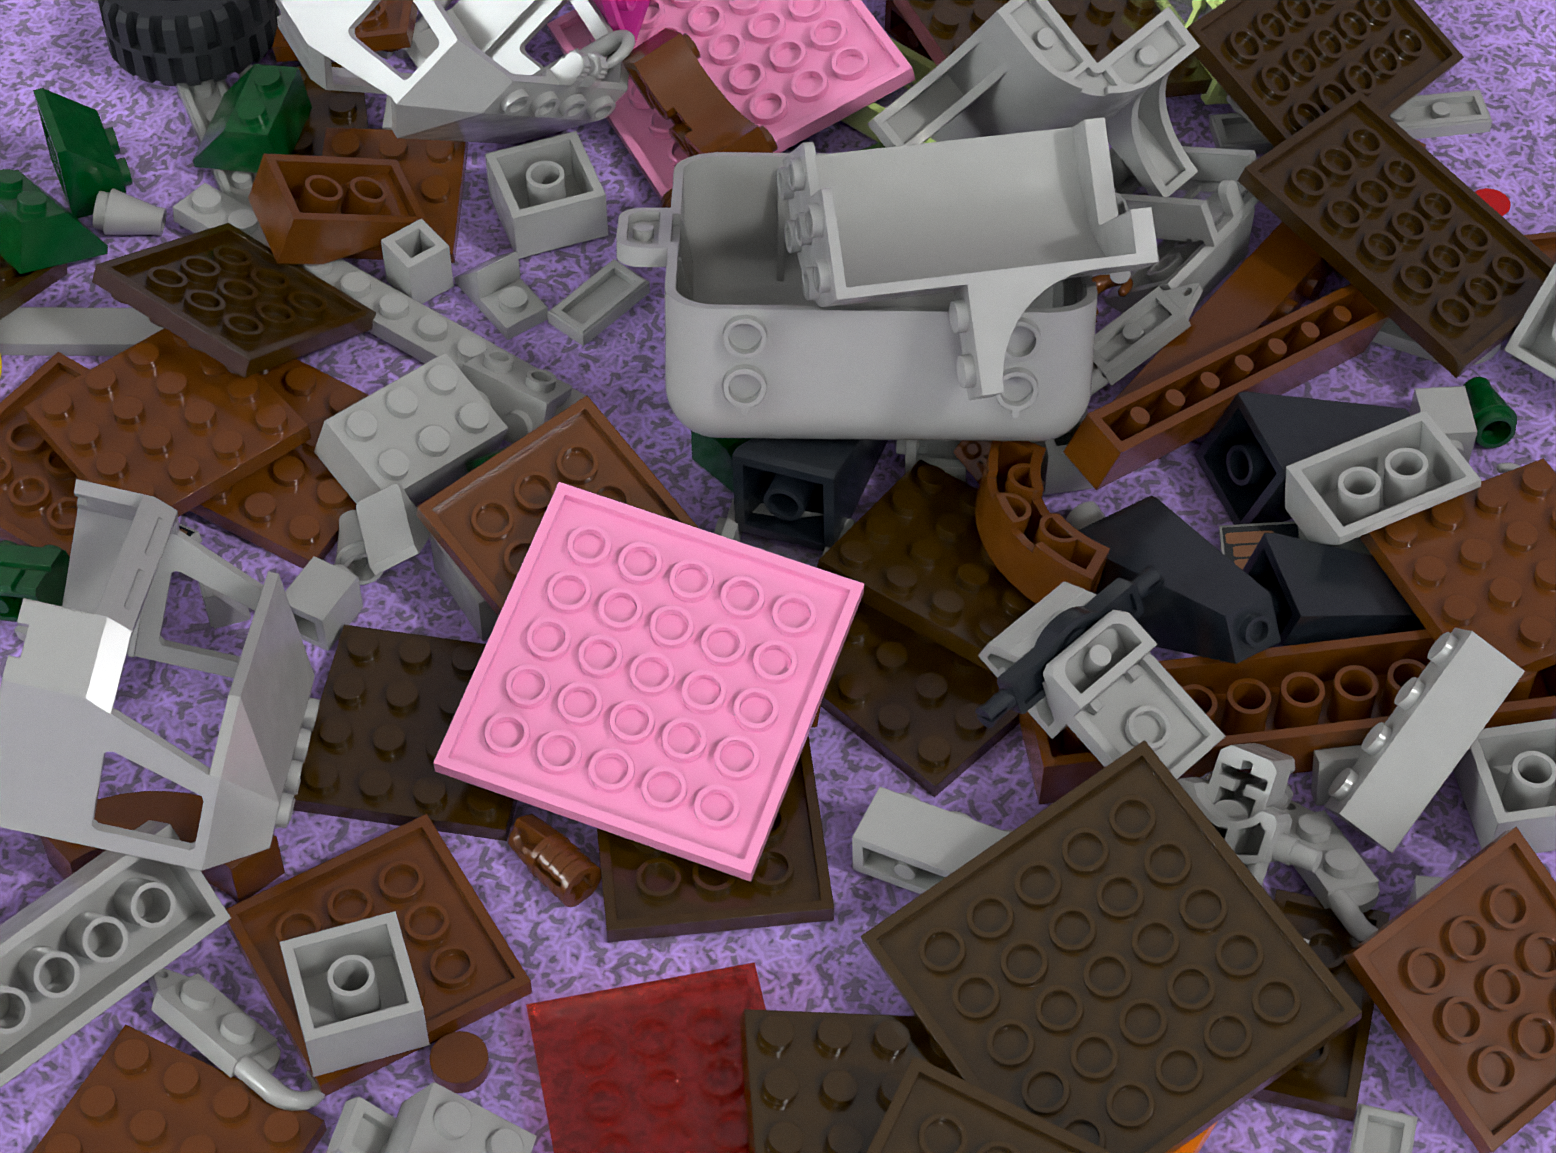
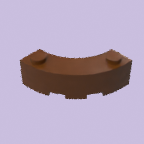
(682, 91)
(1021, 535)
(183, 812)

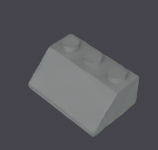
(1376, 480)

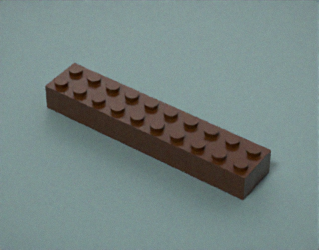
(1287, 701)

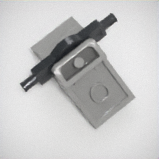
(1091, 668)

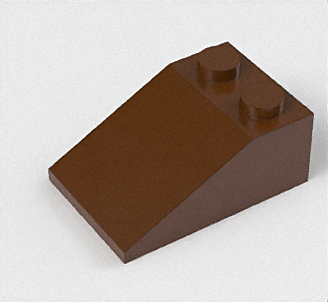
(329, 205)

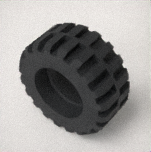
(188, 37)

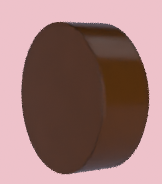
(459, 1061)

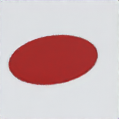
(1495, 199)

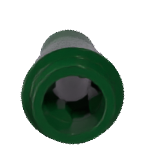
(1492, 415)

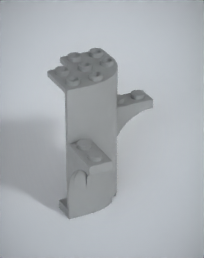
(1035, 75)
(963, 218)

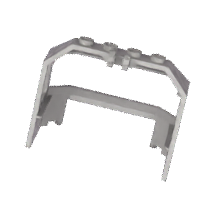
(470, 68)
(65, 685)

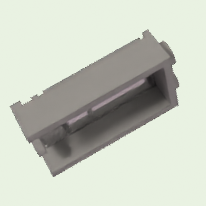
(1204, 205)

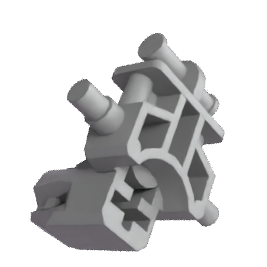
(1251, 807)

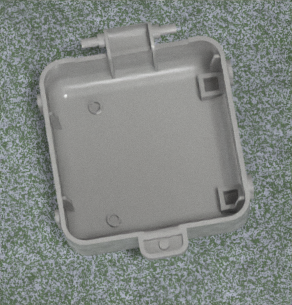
(769, 364)

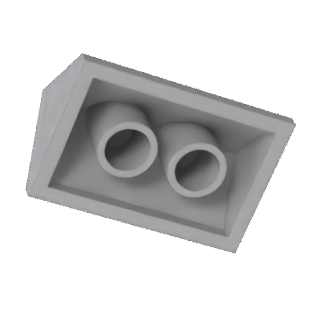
(1186, 264)

